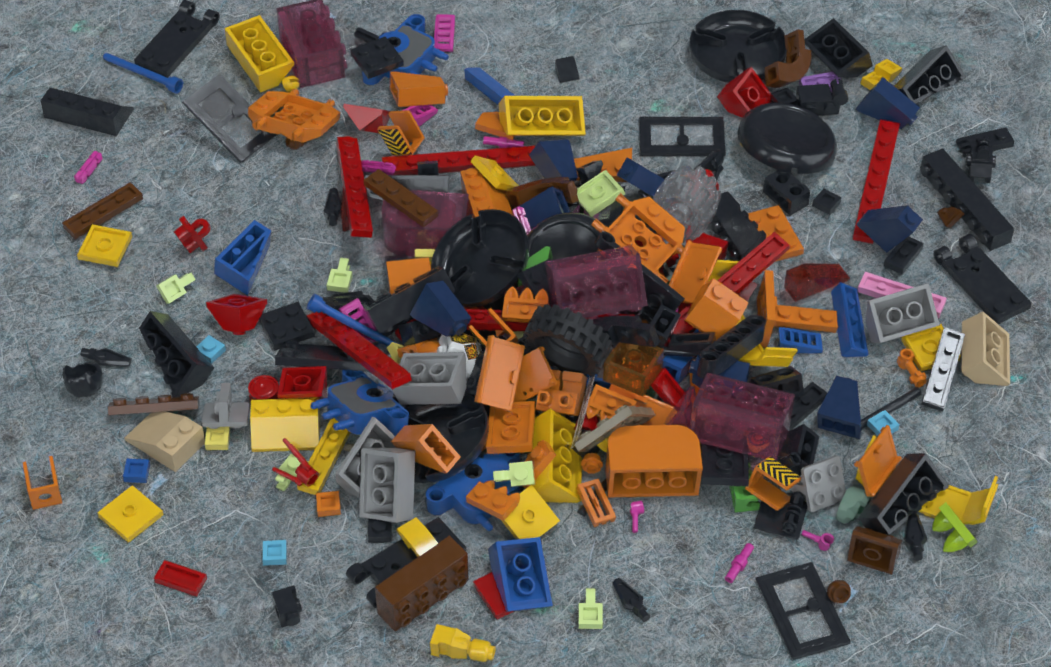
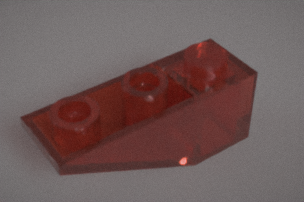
(812, 279)

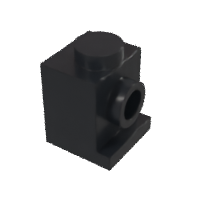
(287, 606)

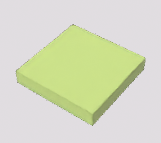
(598, 193)

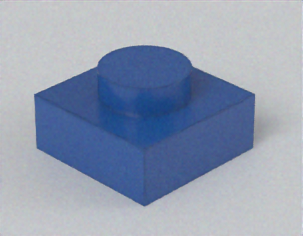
(136, 470)

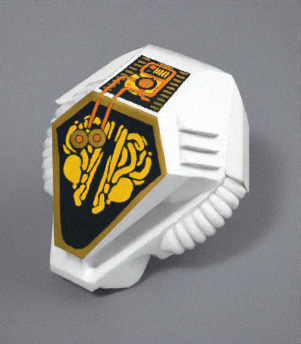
(461, 343)

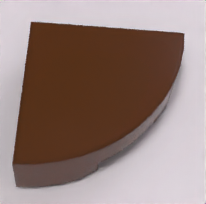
(950, 215)

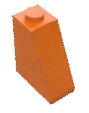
(417, 89)
(429, 446)

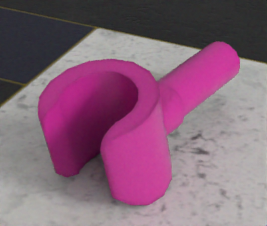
(636, 509)
(826, 537)

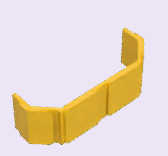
(757, 356)
(968, 506)

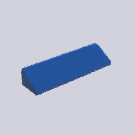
(486, 84)
(850, 321)

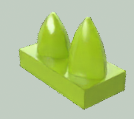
(959, 537)

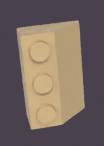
(985, 351)

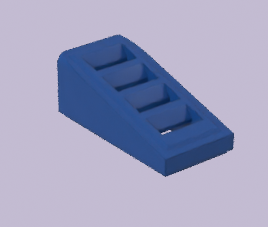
(788, 336)

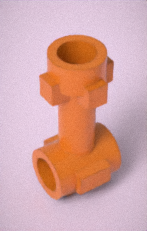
(905, 362)

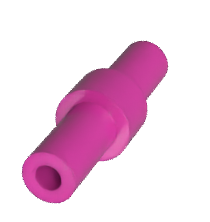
(502, 142)
(739, 562)

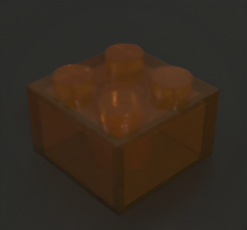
(633, 367)

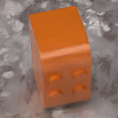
(653, 461)

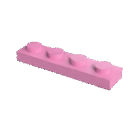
(878, 286)

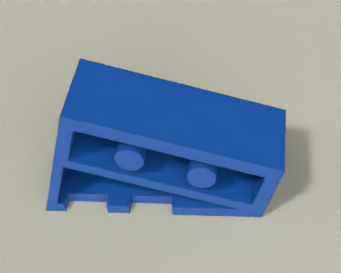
(243, 257)

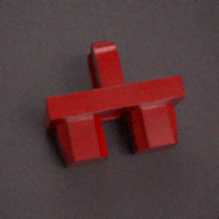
(189, 237)

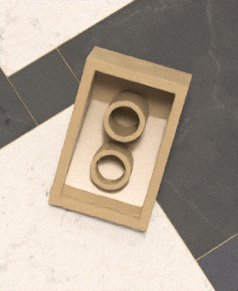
(167, 438)

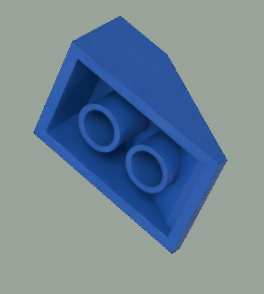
(520, 574)

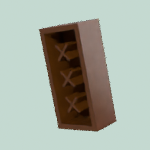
(422, 583)

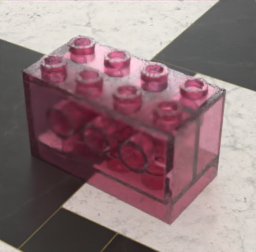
(312, 42)
(601, 282)
(741, 416)

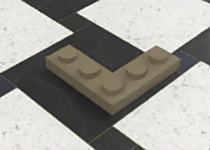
(624, 417)

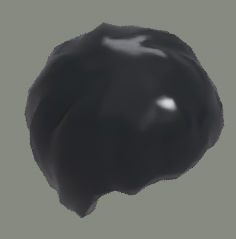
(83, 379)

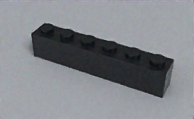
(963, 194)

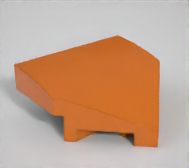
(490, 123)

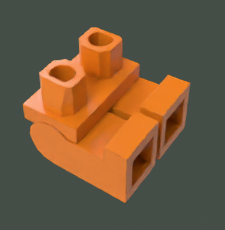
(565, 396)

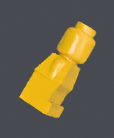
(458, 645)

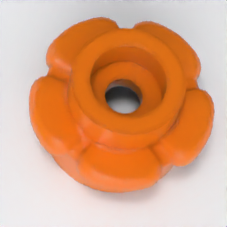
(591, 463)

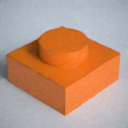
(328, 503)

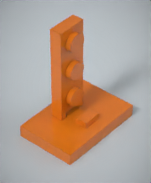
(789, 316)

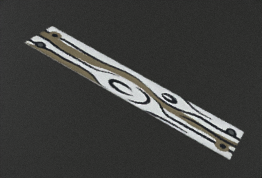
(583, 410)

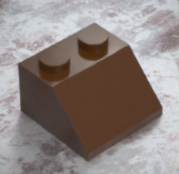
(874, 549)

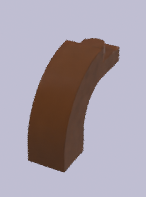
(796, 65)
(527, 191)

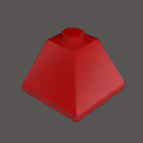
(744, 93)
(237, 312)

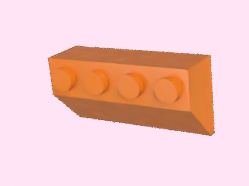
(482, 193)

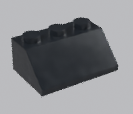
(839, 50)

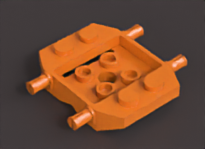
(298, 120)
(628, 229)

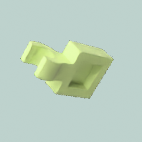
(340, 278)
(174, 287)
(289, 466)
(520, 474)
(590, 612)

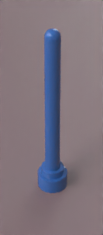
(173, 83)
(317, 304)

